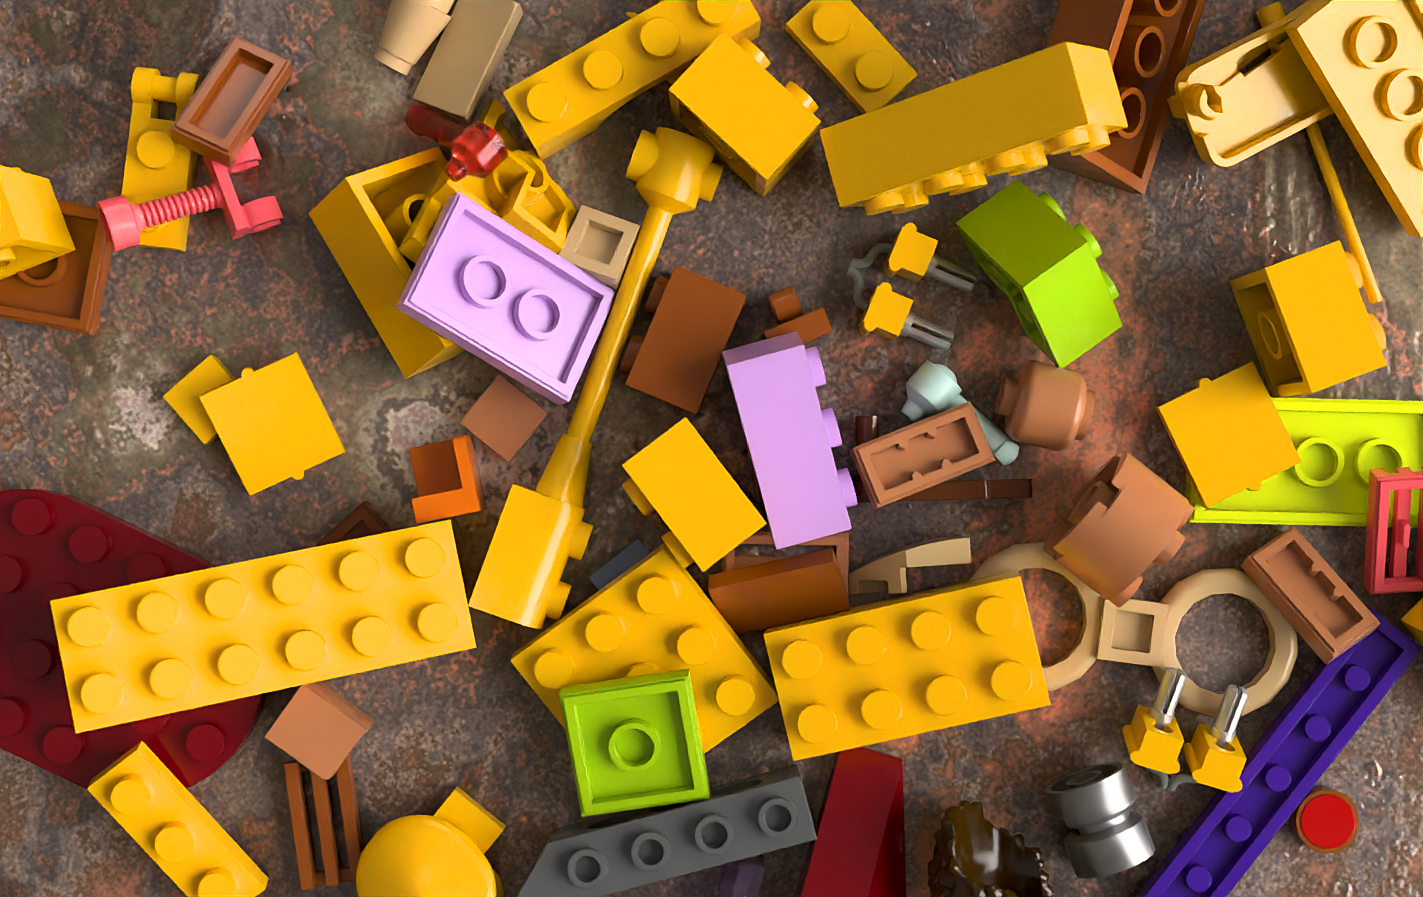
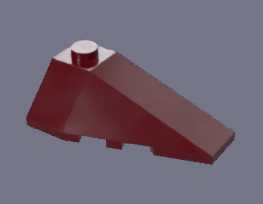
(858, 830)

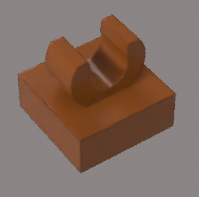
(790, 318)

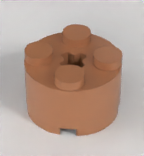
(1119, 528)

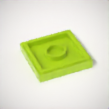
(635, 742)

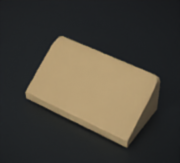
(468, 57)

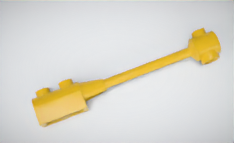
(546, 523)

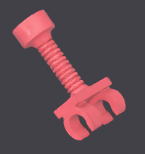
(125, 221)

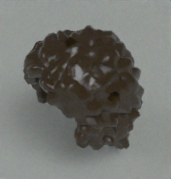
(983, 860)

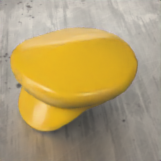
(424, 859)

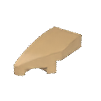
(889, 570)

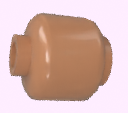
(1045, 405)

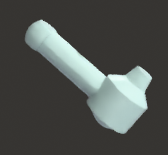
(936, 390)

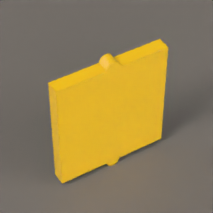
(272, 423)
(1228, 434)

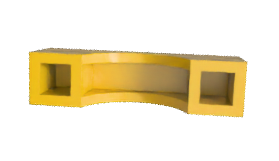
(600, 77)

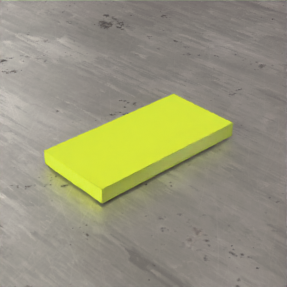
(1337, 449)

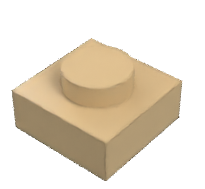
(600, 245)

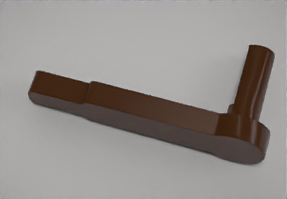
(867, 430)

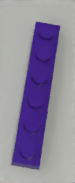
(1283, 767)

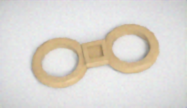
(1146, 630)

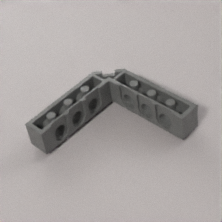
(673, 839)

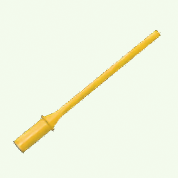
(1267, 16)

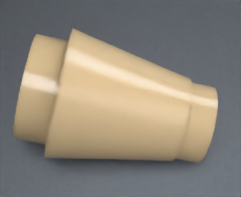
(410, 31)

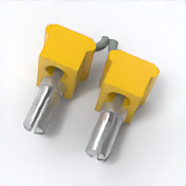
(912, 258)
(1212, 755)

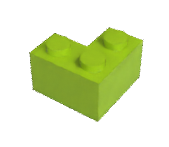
(1043, 270)

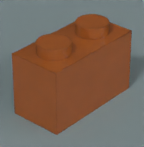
(683, 340)

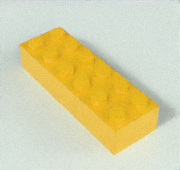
(262, 625)

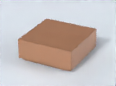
(504, 418)

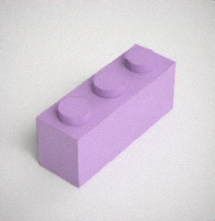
(790, 438)

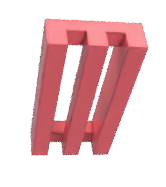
(1376, 532)

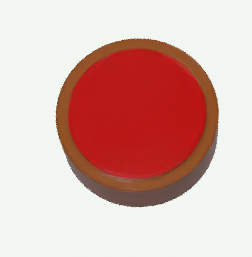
(1325, 820)

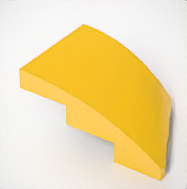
(514, 191)

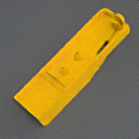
(1245, 113)

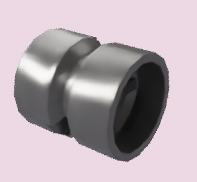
(1102, 828)

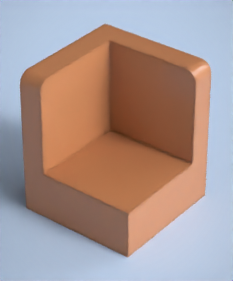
(319, 728)

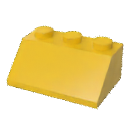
(363, 229)

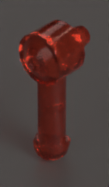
(473, 149)

